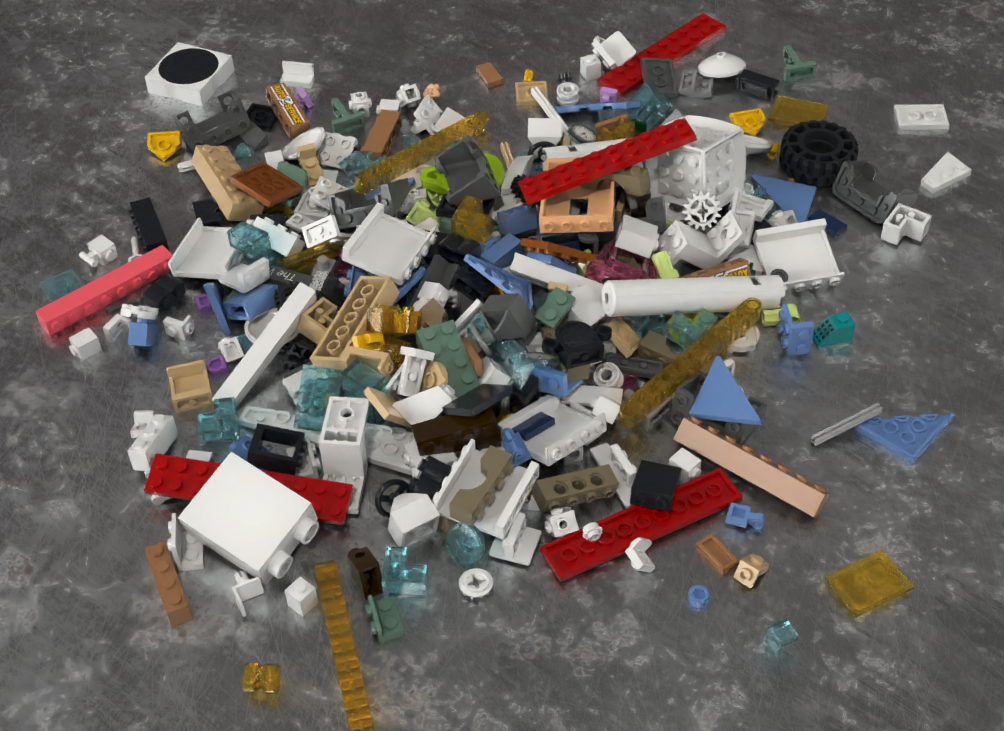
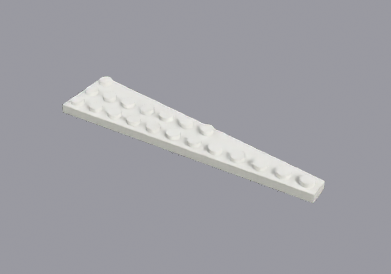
(382, 442)

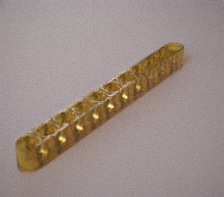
(419, 153)
(689, 363)
(343, 647)

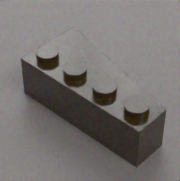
(452, 432)

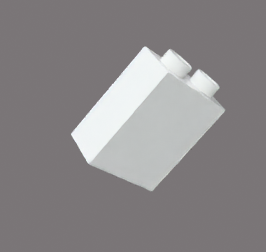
(250, 519)

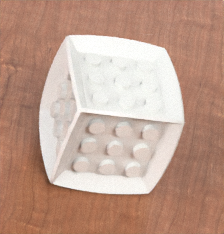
(709, 164)

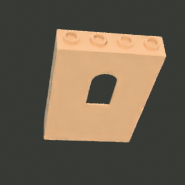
(555, 210)

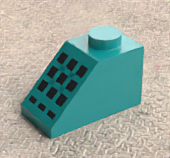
(834, 330)

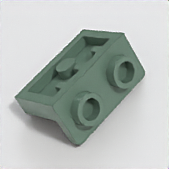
(385, 618)

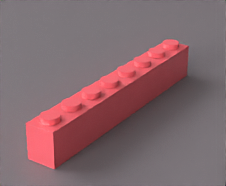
(104, 290)

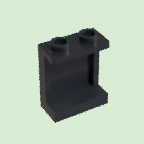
(655, 485)

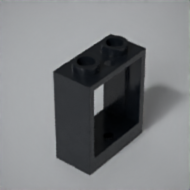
(273, 461)

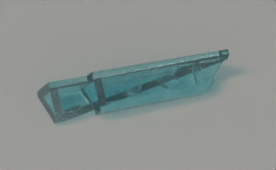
(514, 361)

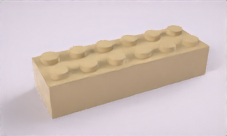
(215, 167)
(352, 318)

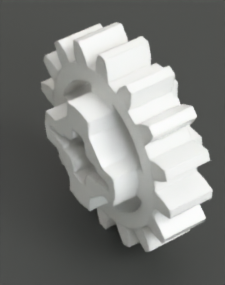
(710, 209)

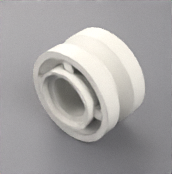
(567, 94)
(606, 369)

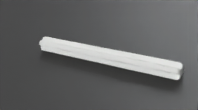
(549, 109)

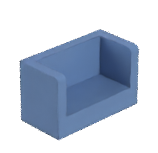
(517, 219)

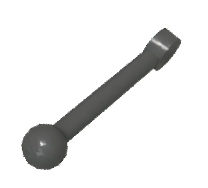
(110, 309)

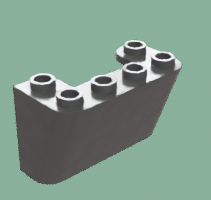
(217, 128)
(655, 214)
(685, 397)

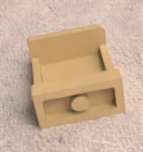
(374, 359)
(190, 386)

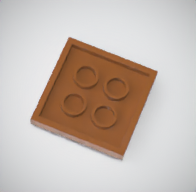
(266, 184)
(558, 251)

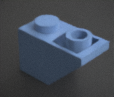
(143, 332)

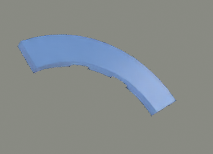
(598, 106)

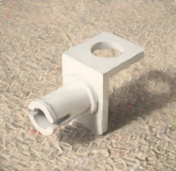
(245, 589)

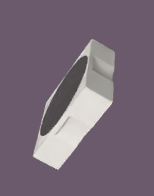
(189, 74)

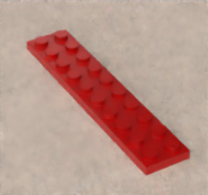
(673, 46)
(606, 161)
(185, 477)
(690, 503)

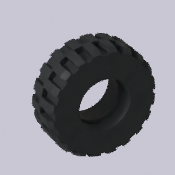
(816, 152)

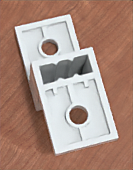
(700, 248)
(344, 445)

